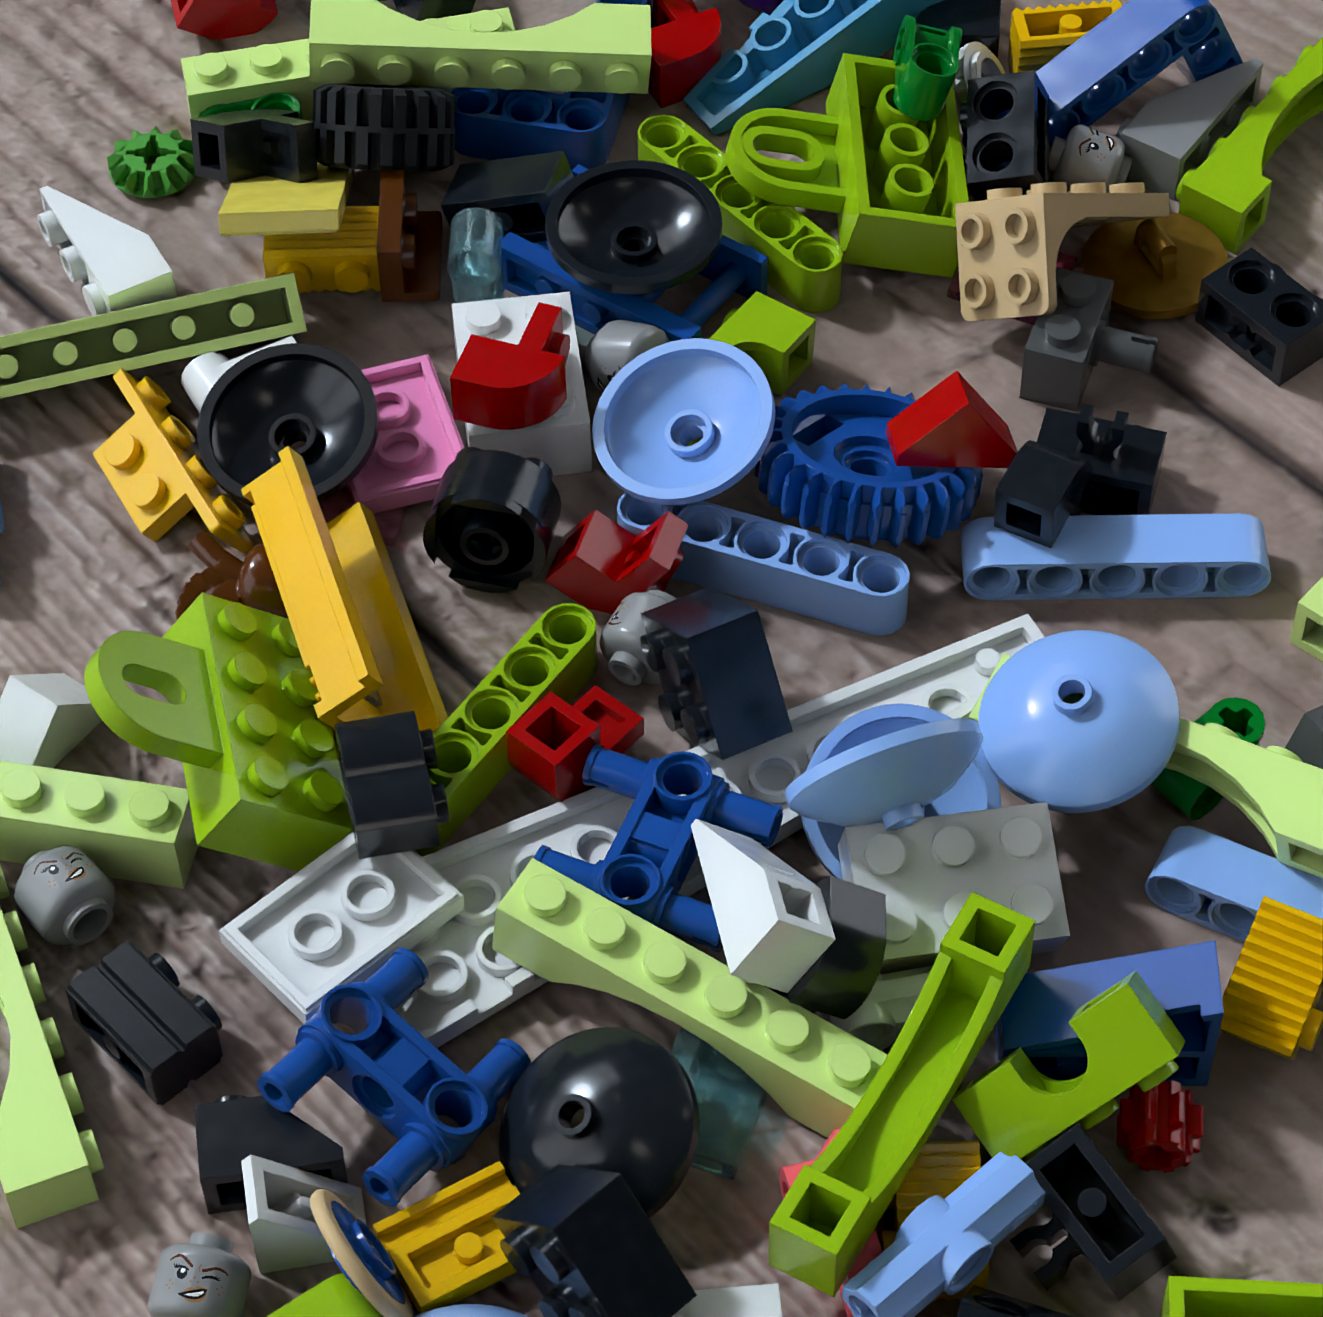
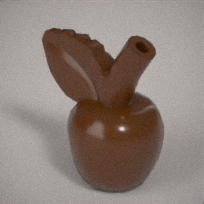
(232, 579)

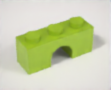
(773, 337)
(1125, 1043)

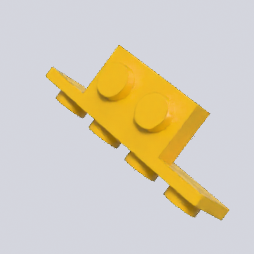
(158, 471)

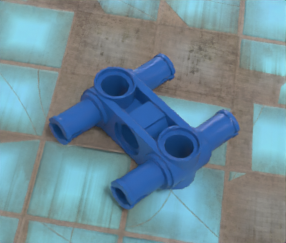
(657, 839)
(395, 1076)

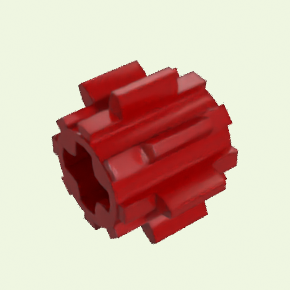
(1160, 1126)

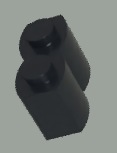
(389, 784)

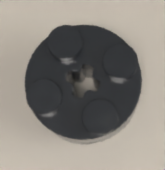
(493, 519)

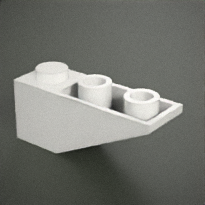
(109, 257)
(764, 909)

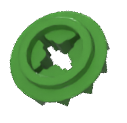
(169, 172)

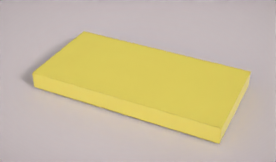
(286, 207)

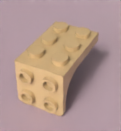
(1014, 241)

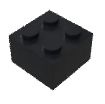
(715, 672)
(590, 1248)

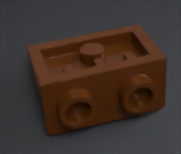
(407, 244)

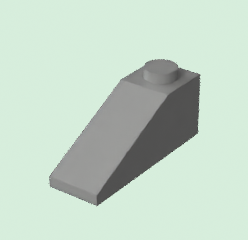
(1183, 125)

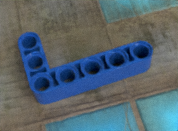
(1128, 53)
(533, 122)

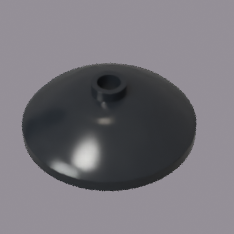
(633, 227)
(284, 399)
(635, 1119)

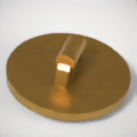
(1154, 264)

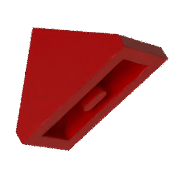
(950, 429)

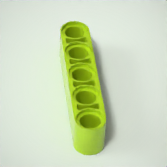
(801, 256)
(550, 657)

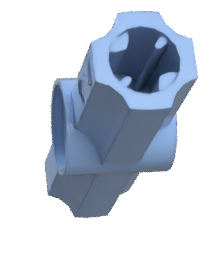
(946, 1241)

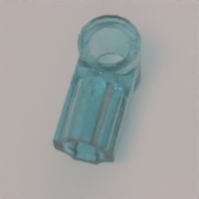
(476, 256)

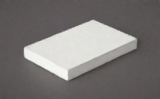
(339, 922)

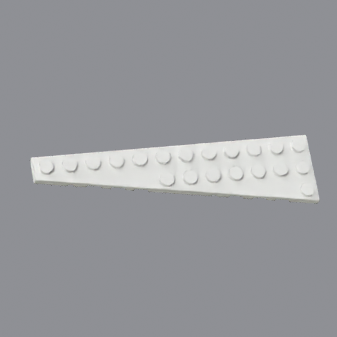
(474, 981)

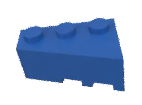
(1179, 977)

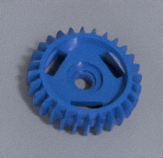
(839, 473)

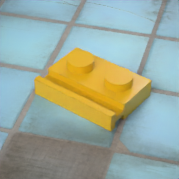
(449, 1240)

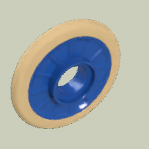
(360, 1255)

